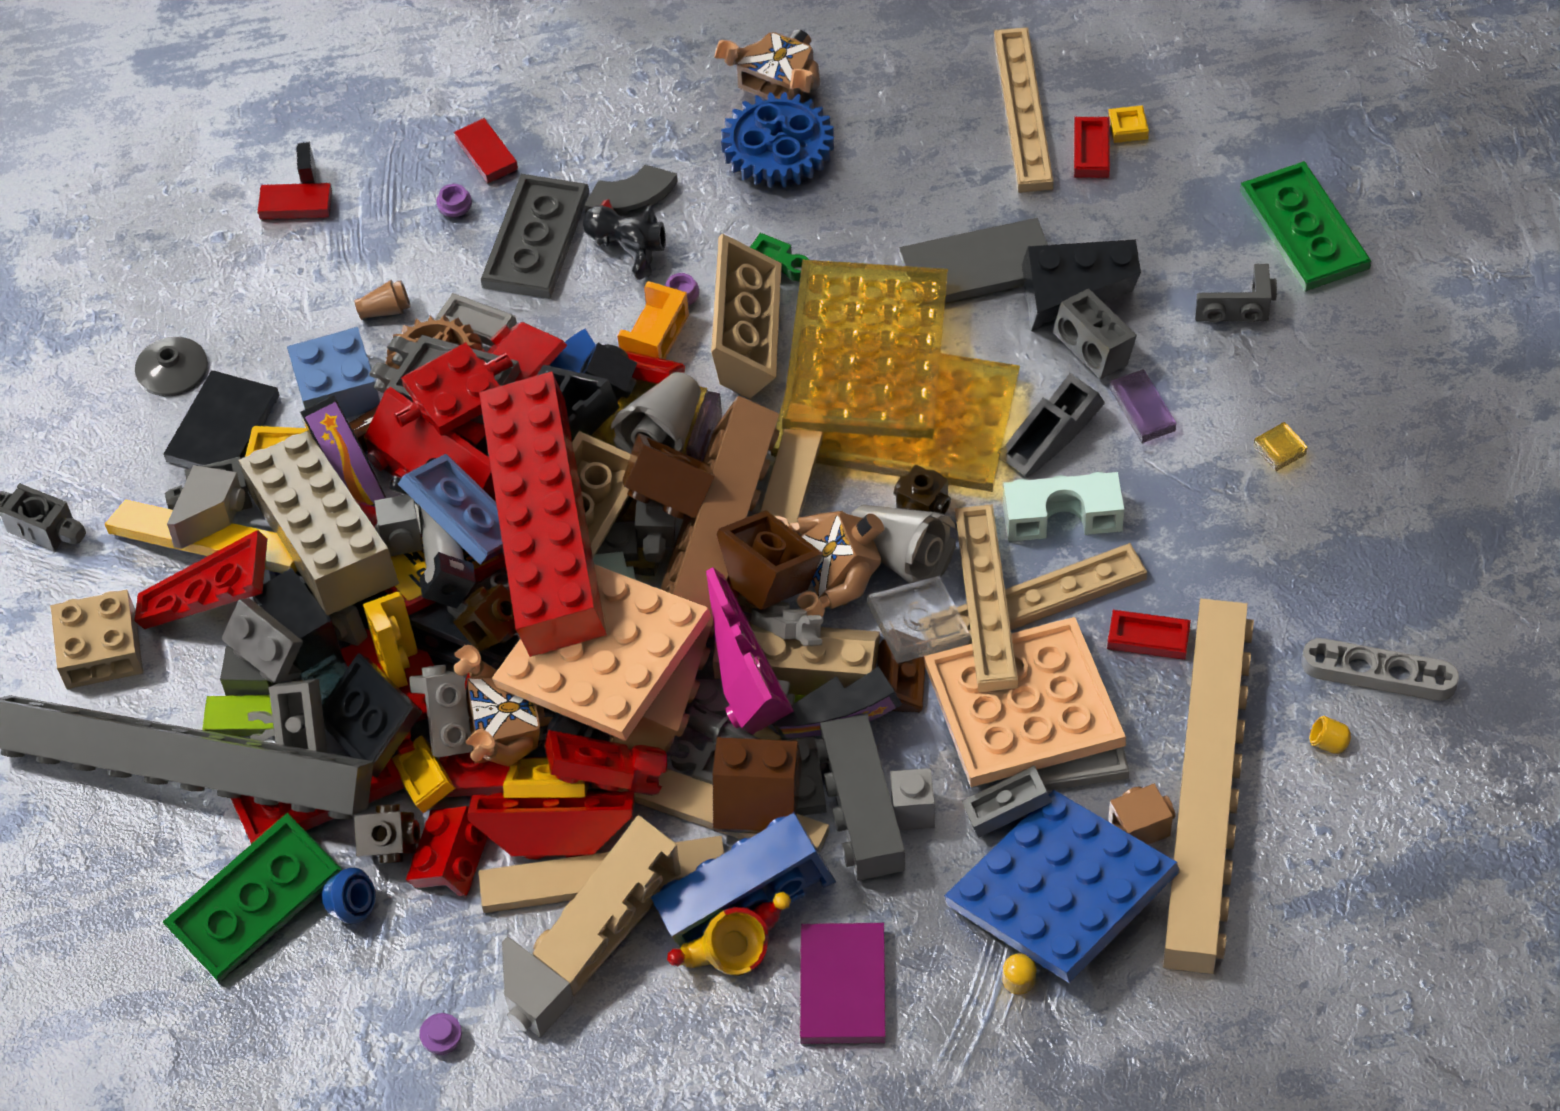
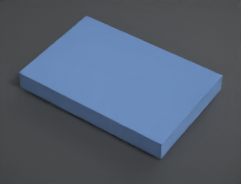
(457, 506)

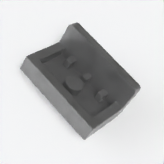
(262, 642)

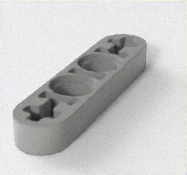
(1380, 662)

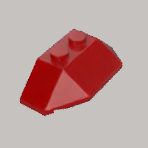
(551, 825)

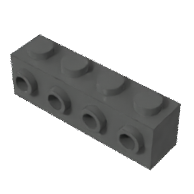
(861, 797)

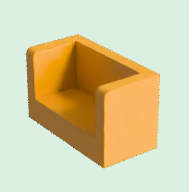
(658, 323)

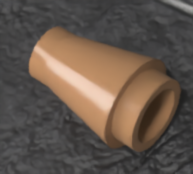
(383, 301)

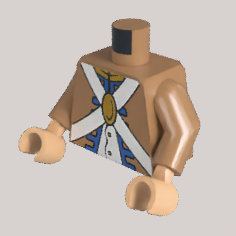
(773, 64)
(846, 560)
(500, 723)

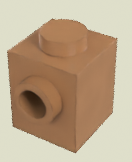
(1143, 813)

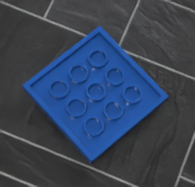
(1062, 885)

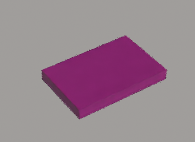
(842, 983)

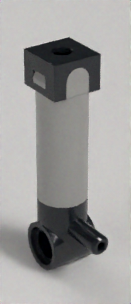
(446, 573)

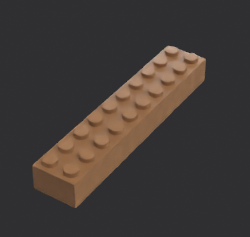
(738, 461)

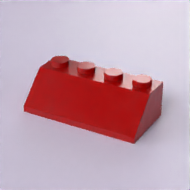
(528, 347)
(410, 447)

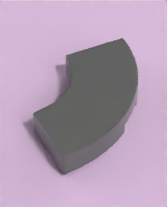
(641, 189)

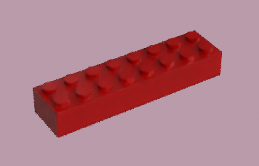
(541, 515)

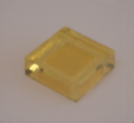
(1280, 446)

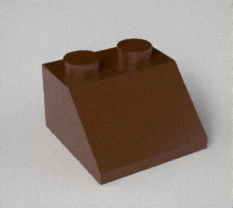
(667, 477)
(767, 559)
(754, 783)

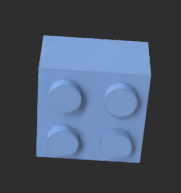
(335, 367)

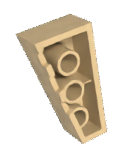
(609, 904)

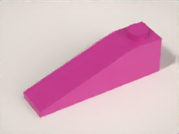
(746, 675)

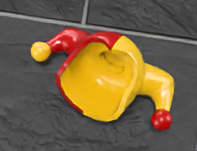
(733, 939)

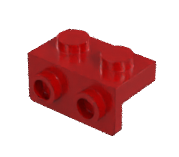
(447, 851)

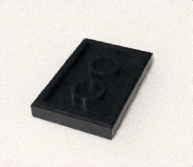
(220, 420)
(368, 713)

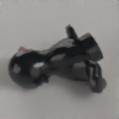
(635, 234)

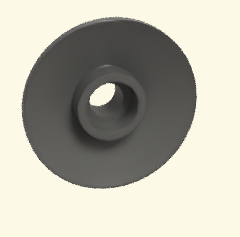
(171, 366)

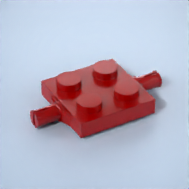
(449, 388)

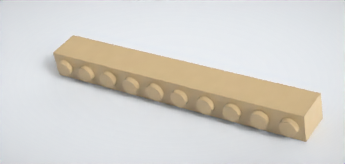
(1206, 788)

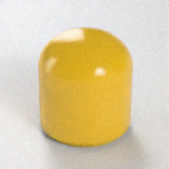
(1330, 735)
(1019, 974)

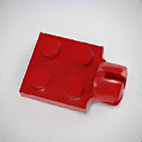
(605, 763)

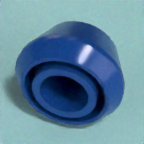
(349, 896)

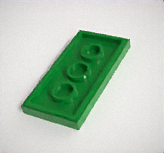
(1305, 226)
(252, 897)

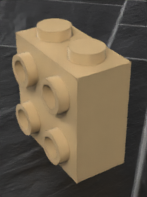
(96, 639)

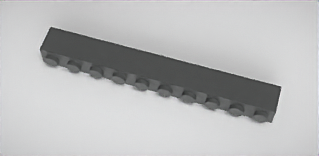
(185, 756)

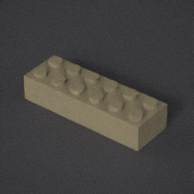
(318, 522)

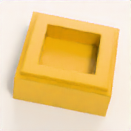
(1128, 124)

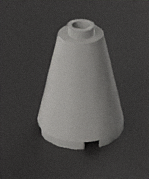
(660, 413)
(913, 541)

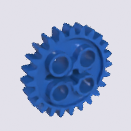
(777, 139)

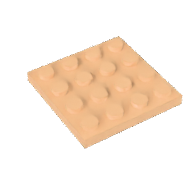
(616, 675)
(1046, 721)

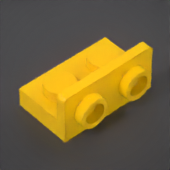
(391, 635)

